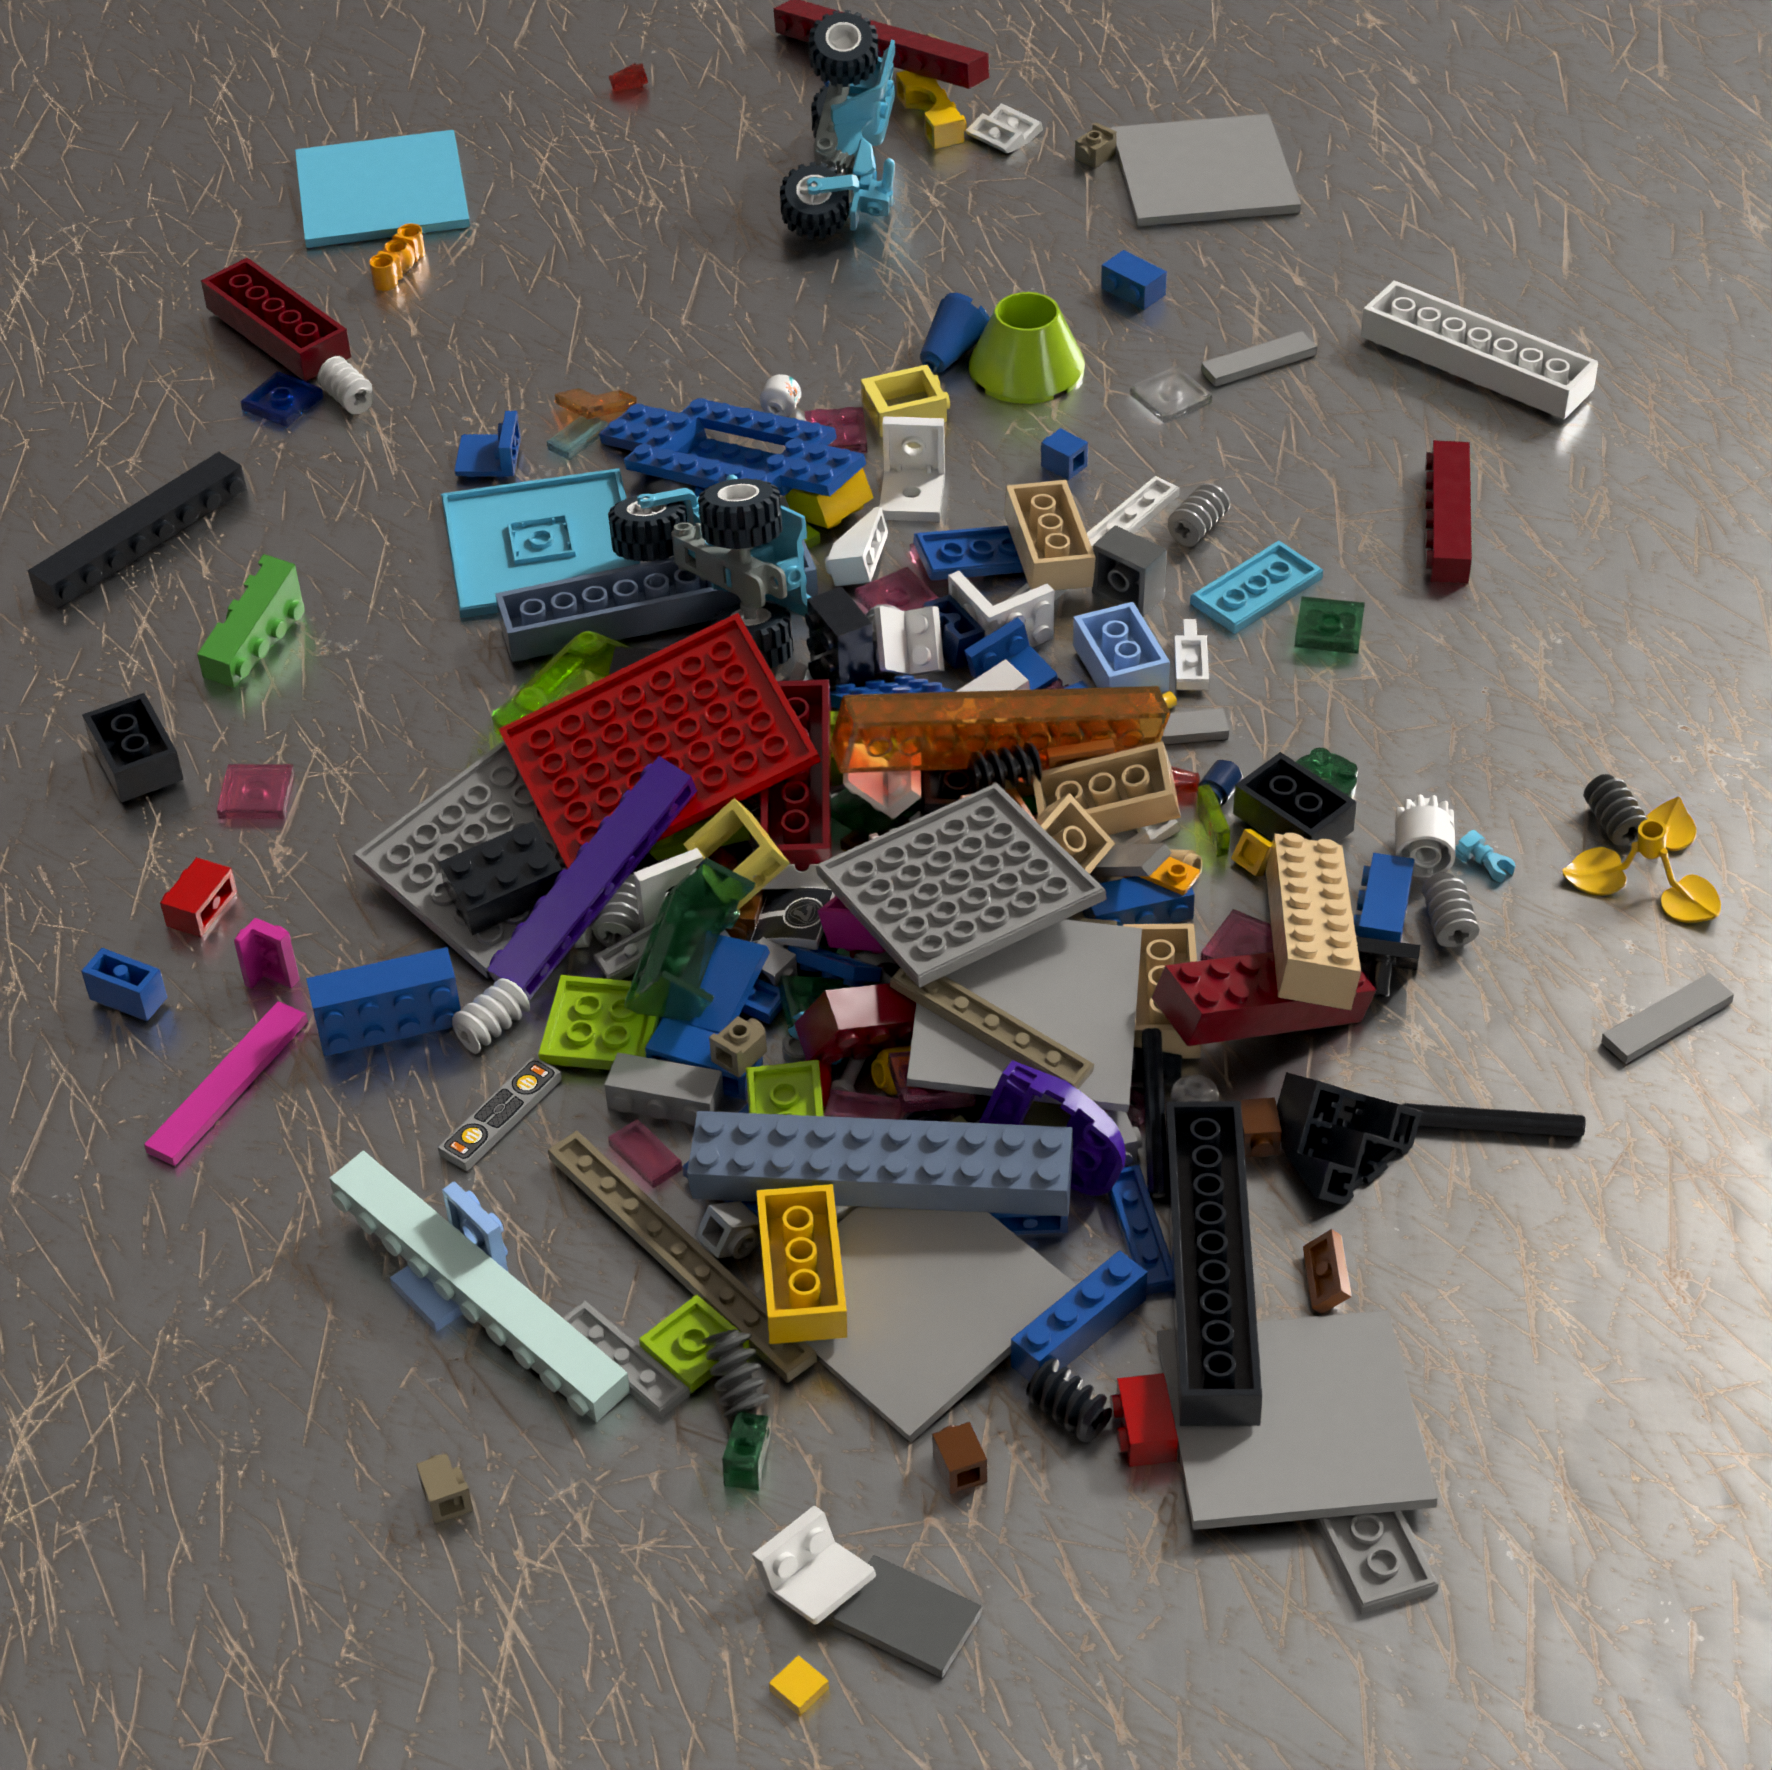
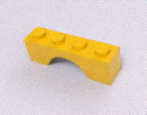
(942, 121)

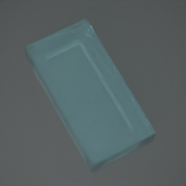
(576, 437)

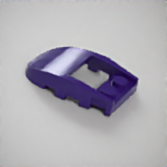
(1097, 1140)

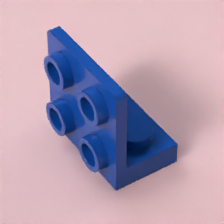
(490, 453)
(1012, 644)

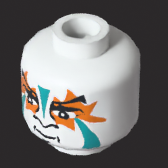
(780, 395)

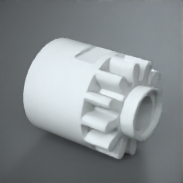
(1426, 834)

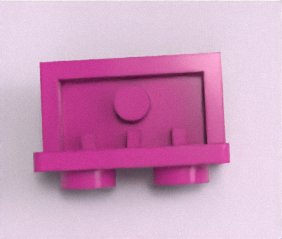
(267, 953)

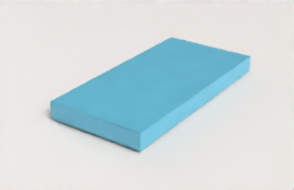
(1256, 587)

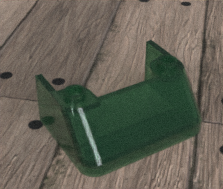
(684, 941)

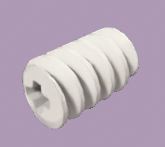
(345, 385)
(489, 1014)

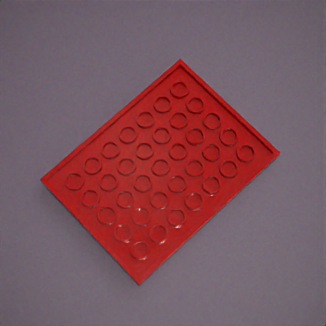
(696, 704)

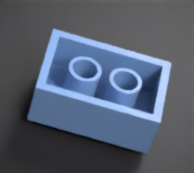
(1120, 648)

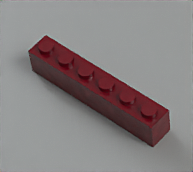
(1450, 512)

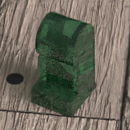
(746, 1451)

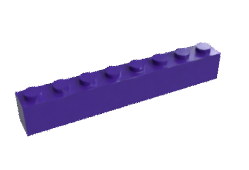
(593, 877)

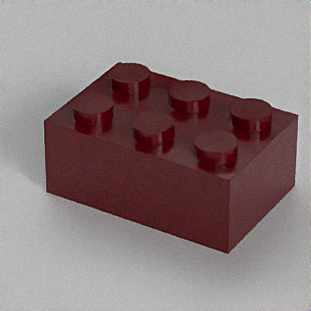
(855, 1023)

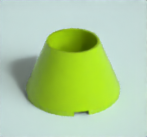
(1026, 351)

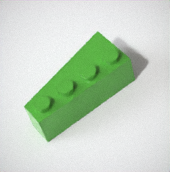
(253, 623)

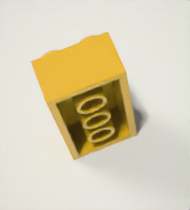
(801, 1264)

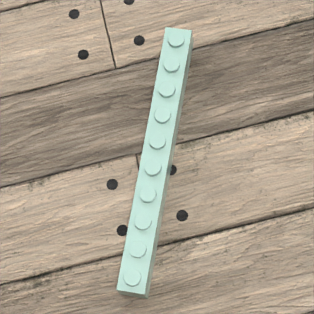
(480, 1287)

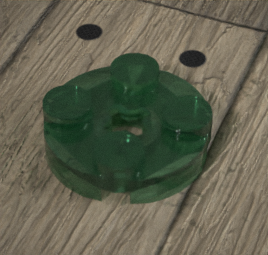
(1339, 770)

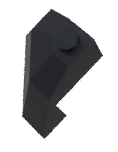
(1340, 1135)

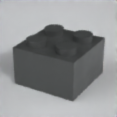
(1129, 569)

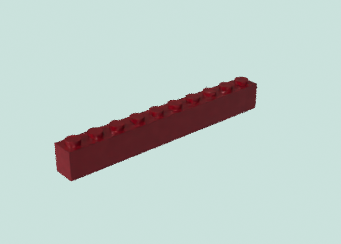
(913, 51)

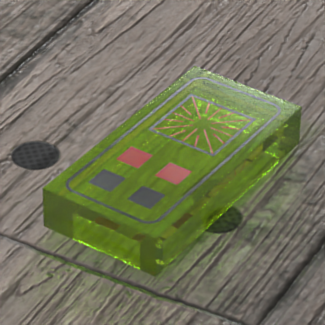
(1213, 820)

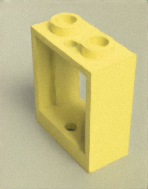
(903, 383)
(764, 862)

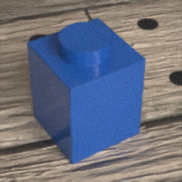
(1064, 454)

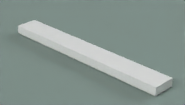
(1129, 515)

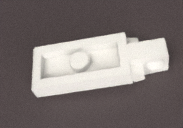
(1191, 658)

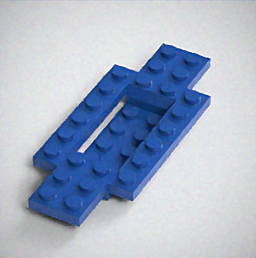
(678, 449)

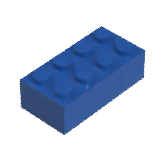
(384, 1001)

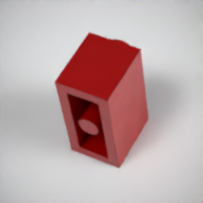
(198, 897)
(1145, 1420)

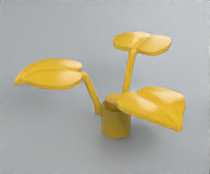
(1667, 828)

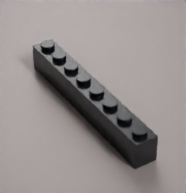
(137, 530)

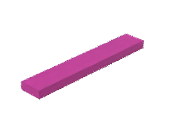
(225, 1083)

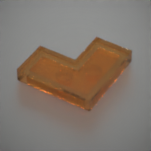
(593, 405)

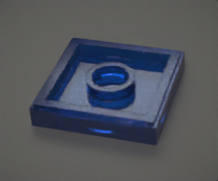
(282, 399)

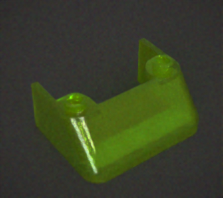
(584, 652)

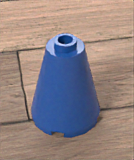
(952, 331)

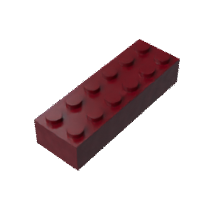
(275, 318)
(799, 807)
(1240, 1001)

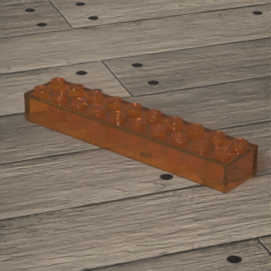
(947, 727)

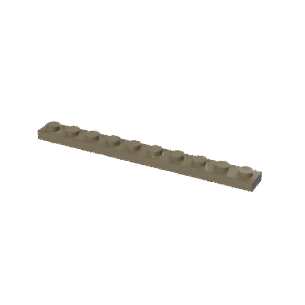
(677, 1251)

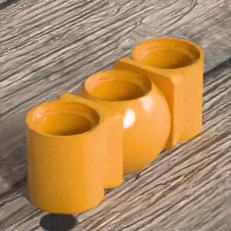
(397, 257)

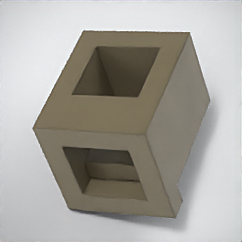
(1096, 146)
(738, 1045)
(444, 1488)

